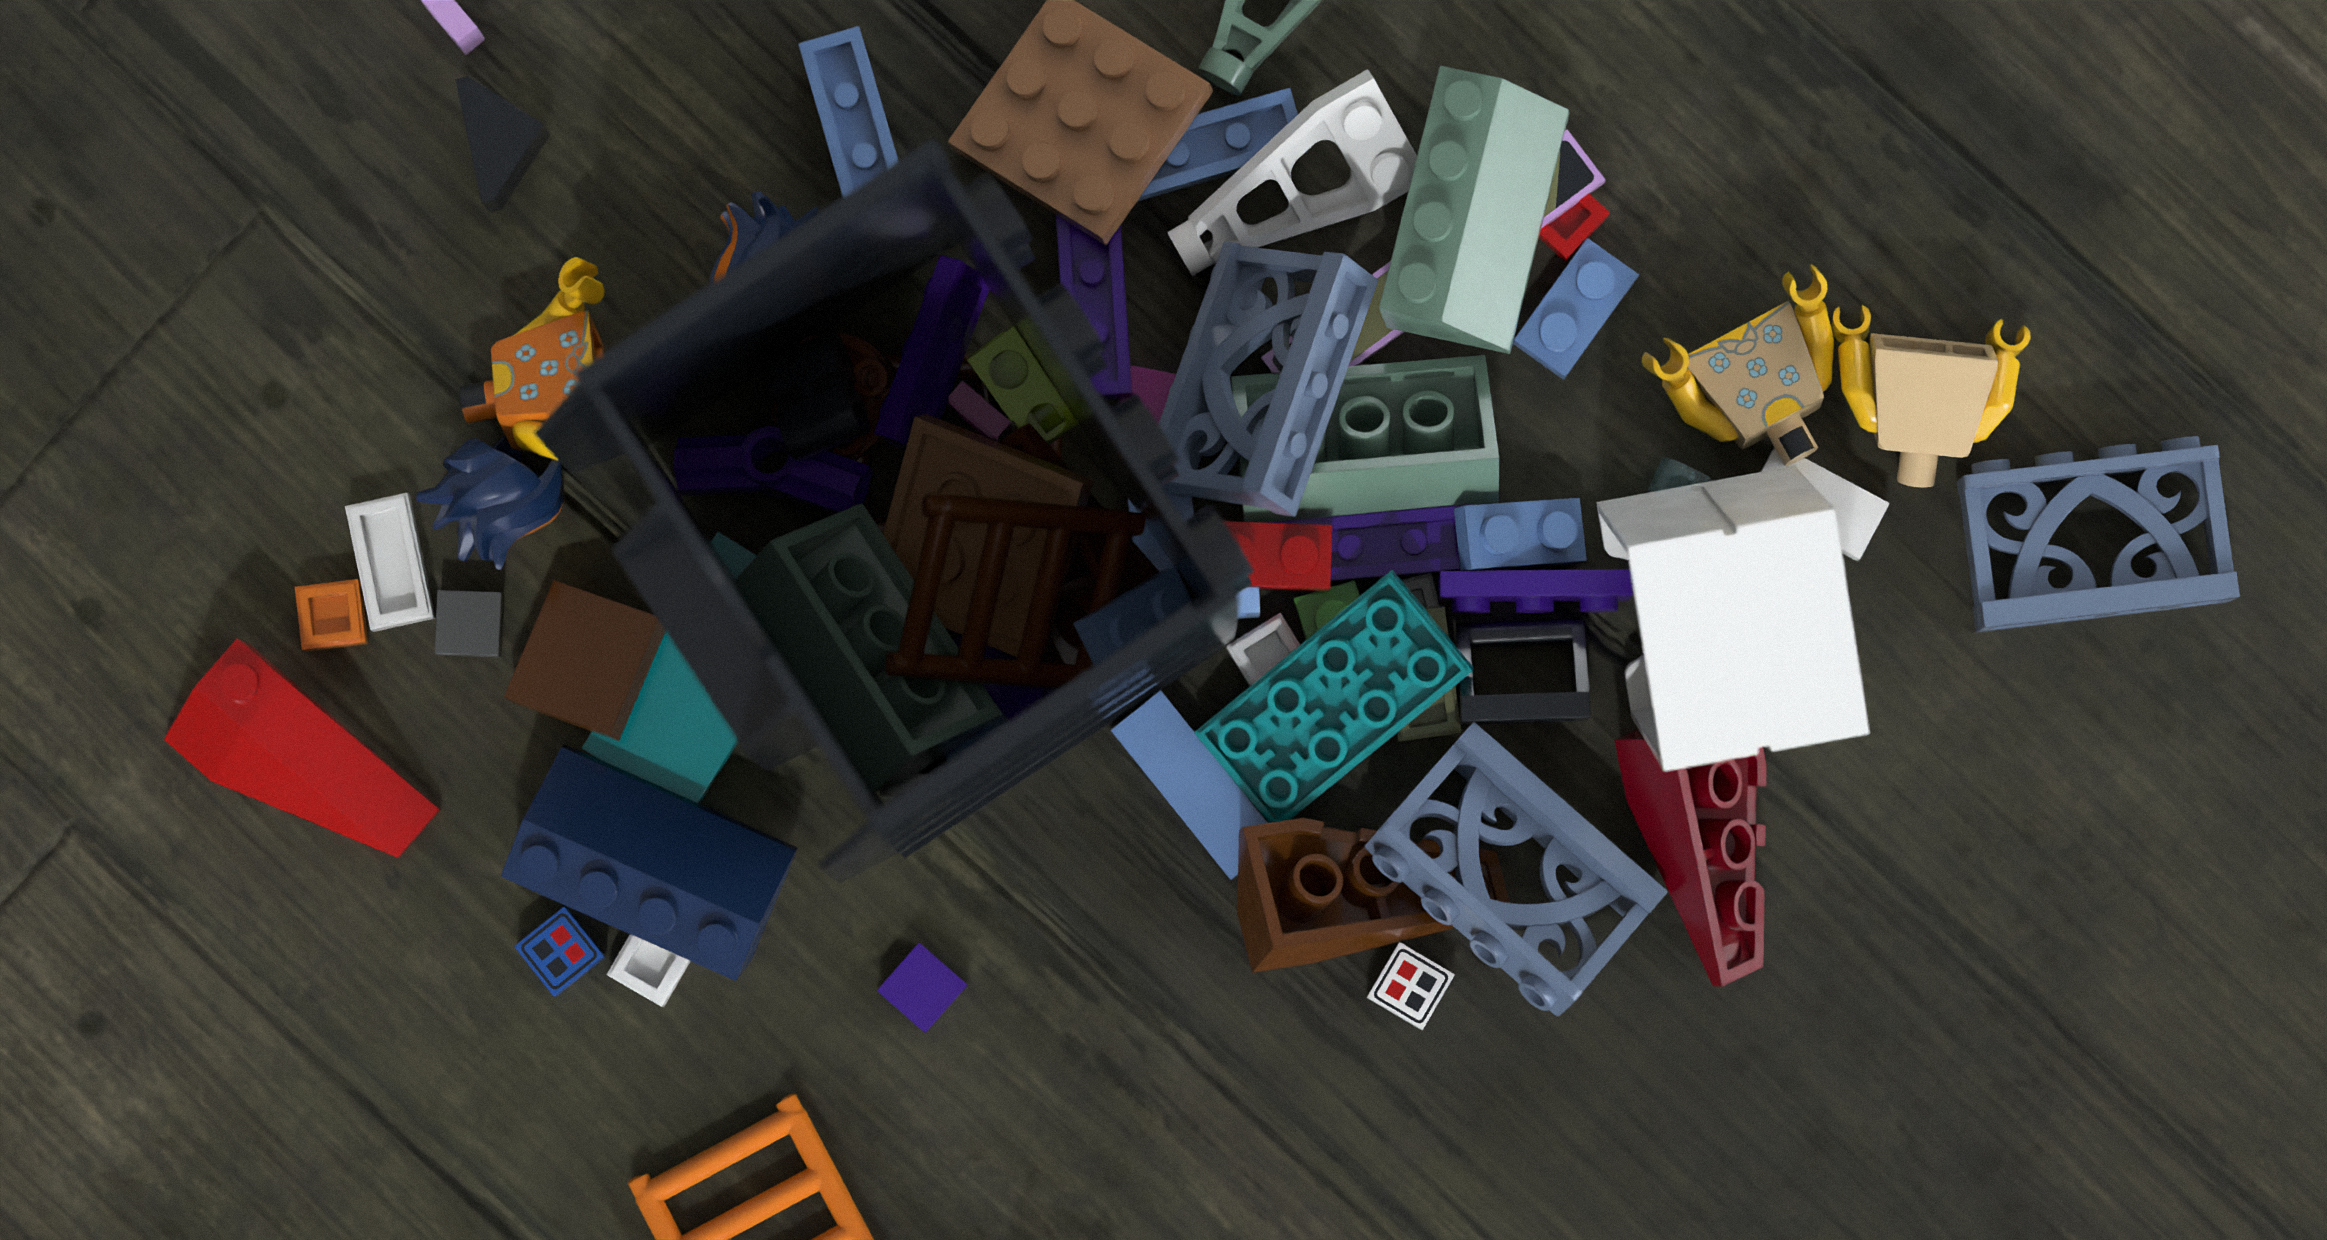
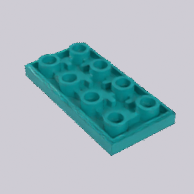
(1334, 699)
(674, 727)

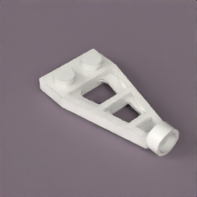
(1368, 138)

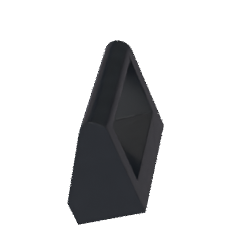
(1529, 707)

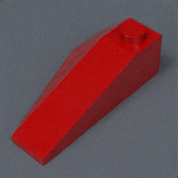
(279, 746)

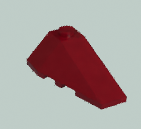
(1704, 846)

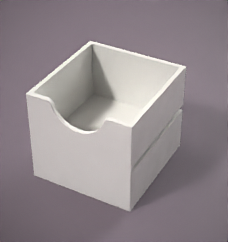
(1737, 618)

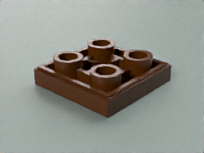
(586, 660)

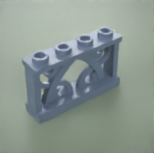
(1231, 326)
(2175, 577)
(1568, 838)

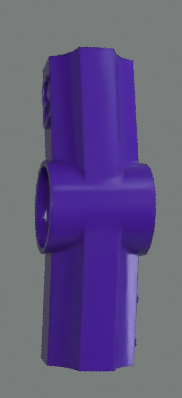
(734, 462)

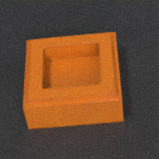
(331, 615)

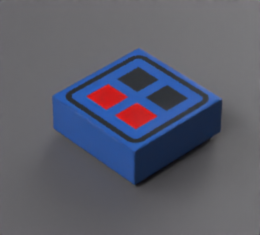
(560, 951)

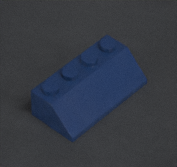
(649, 862)

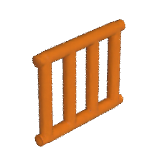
(819, 1176)

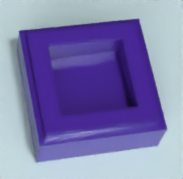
(922, 987)

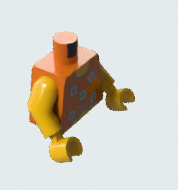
(539, 362)

